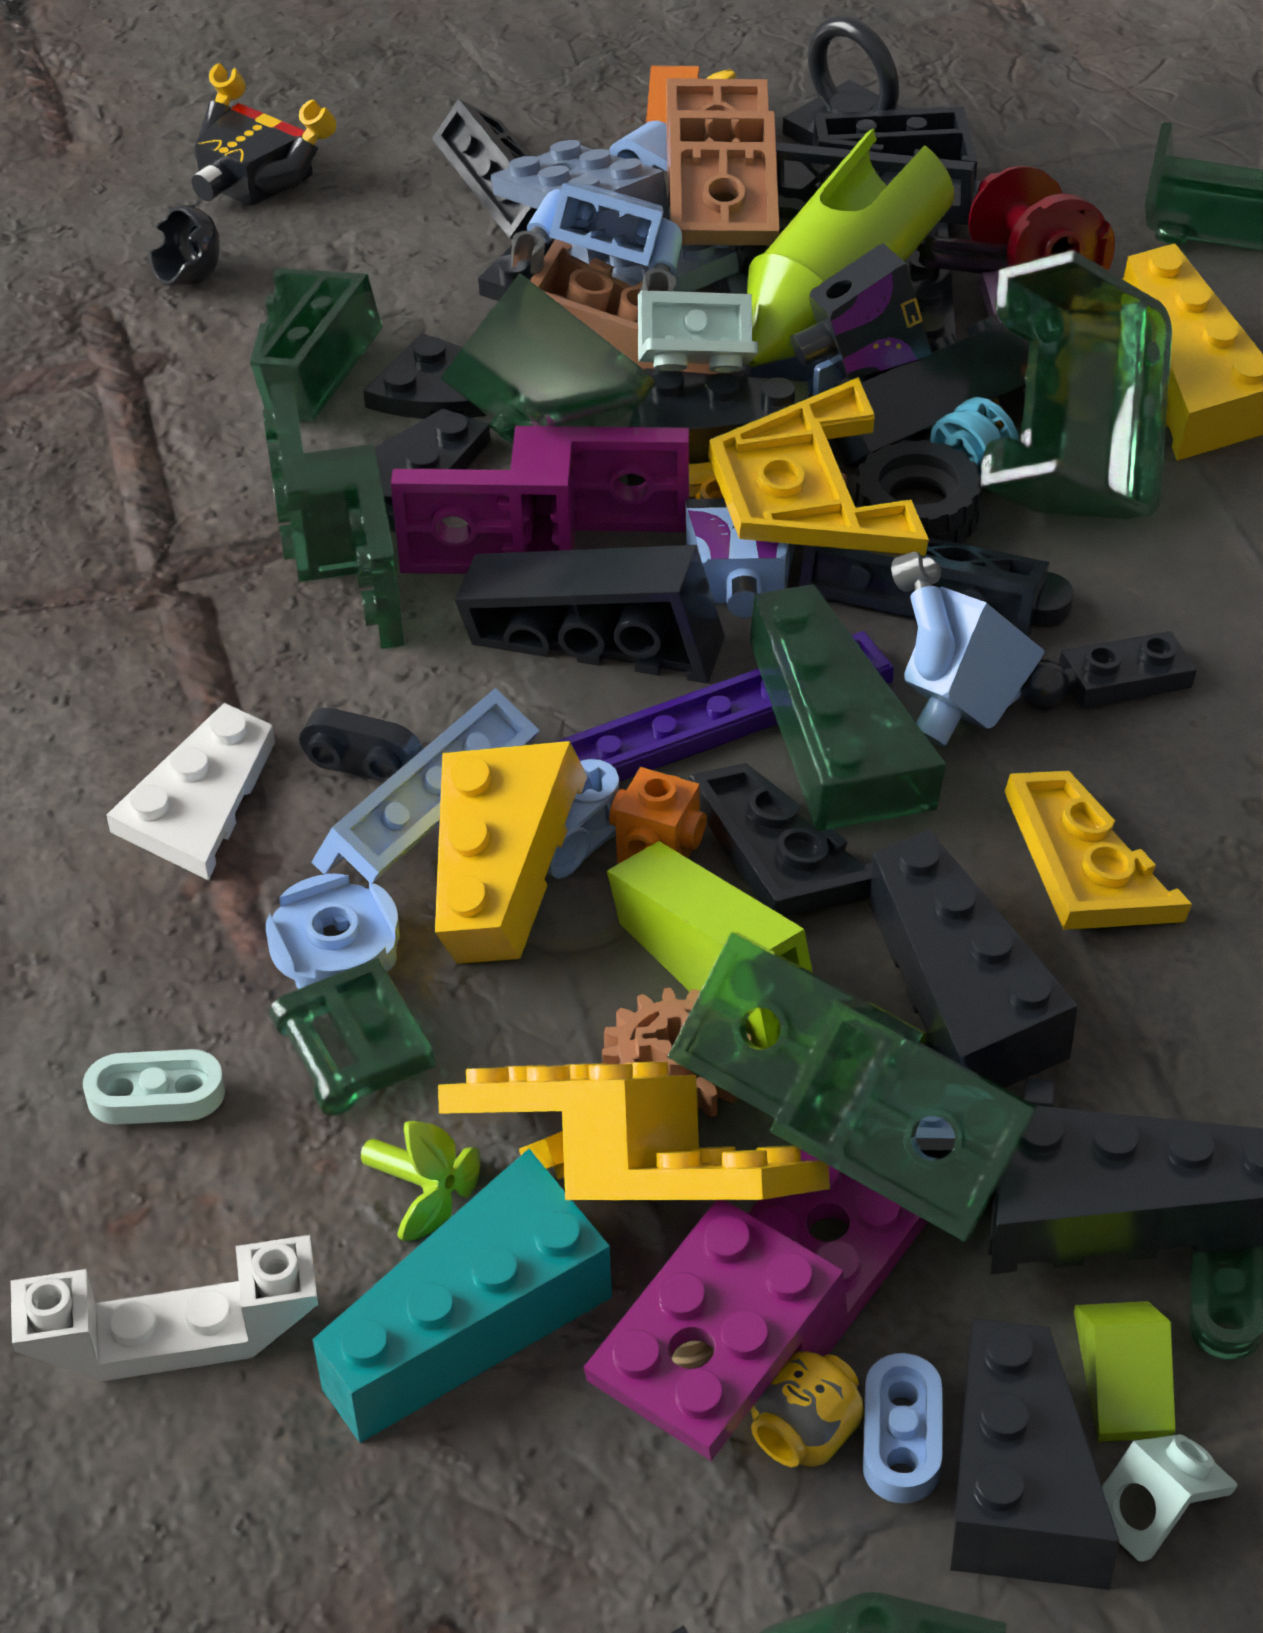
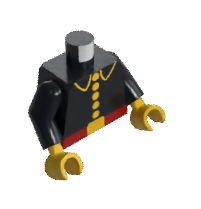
(249, 151)

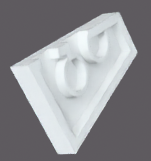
(195, 791)

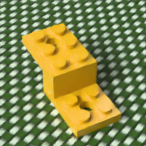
(634, 1133)

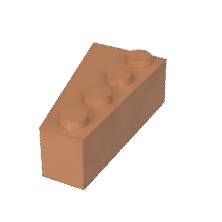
(597, 299)

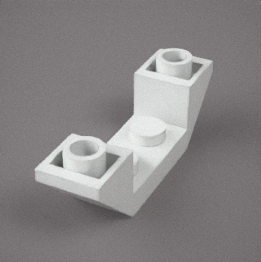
(166, 1331)

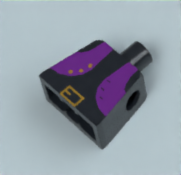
(865, 318)

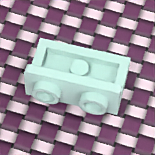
(695, 330)

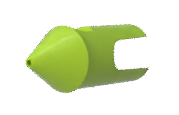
(835, 228)

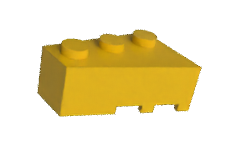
(496, 842)

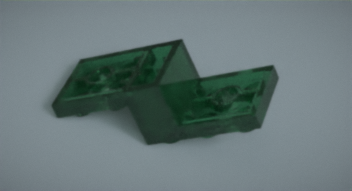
(333, 515)
(852, 1085)

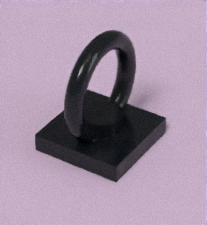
(849, 95)

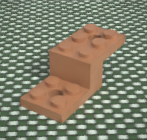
(721, 161)

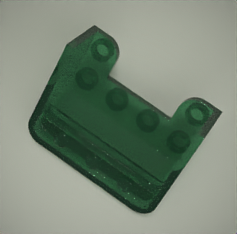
(1090, 392)

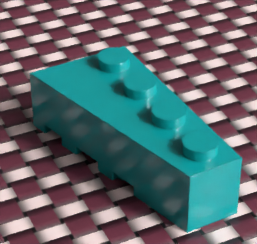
(464, 1300)

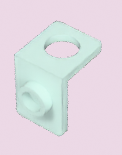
(1175, 1474)

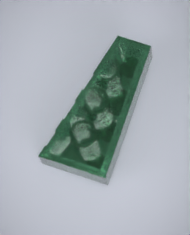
(839, 719)

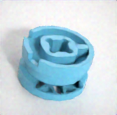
(970, 430)

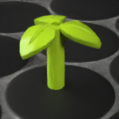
(432, 1166)

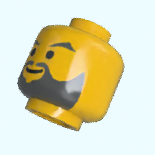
(808, 1410)

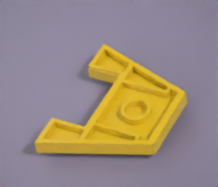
(788, 485)

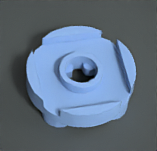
(324, 900)

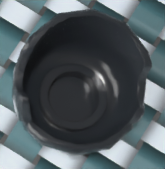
(188, 247)

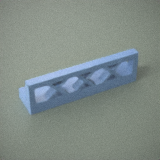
(409, 802)

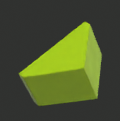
(1127, 1369)

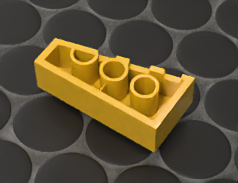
(1213, 362)

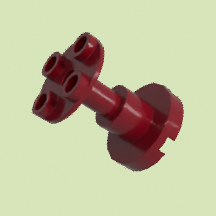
(1036, 219)

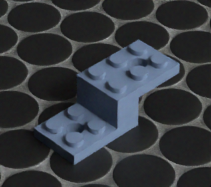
(568, 162)

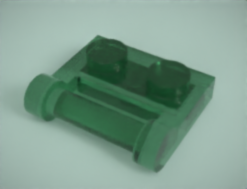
(372, 1025)

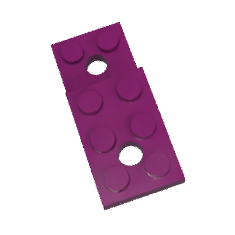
(555, 486)
(756, 1296)

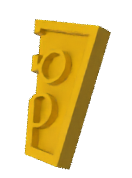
(1082, 860)

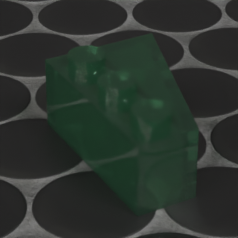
(313, 335)

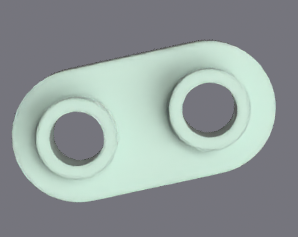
(159, 1086)

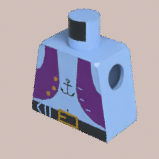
(735, 565)

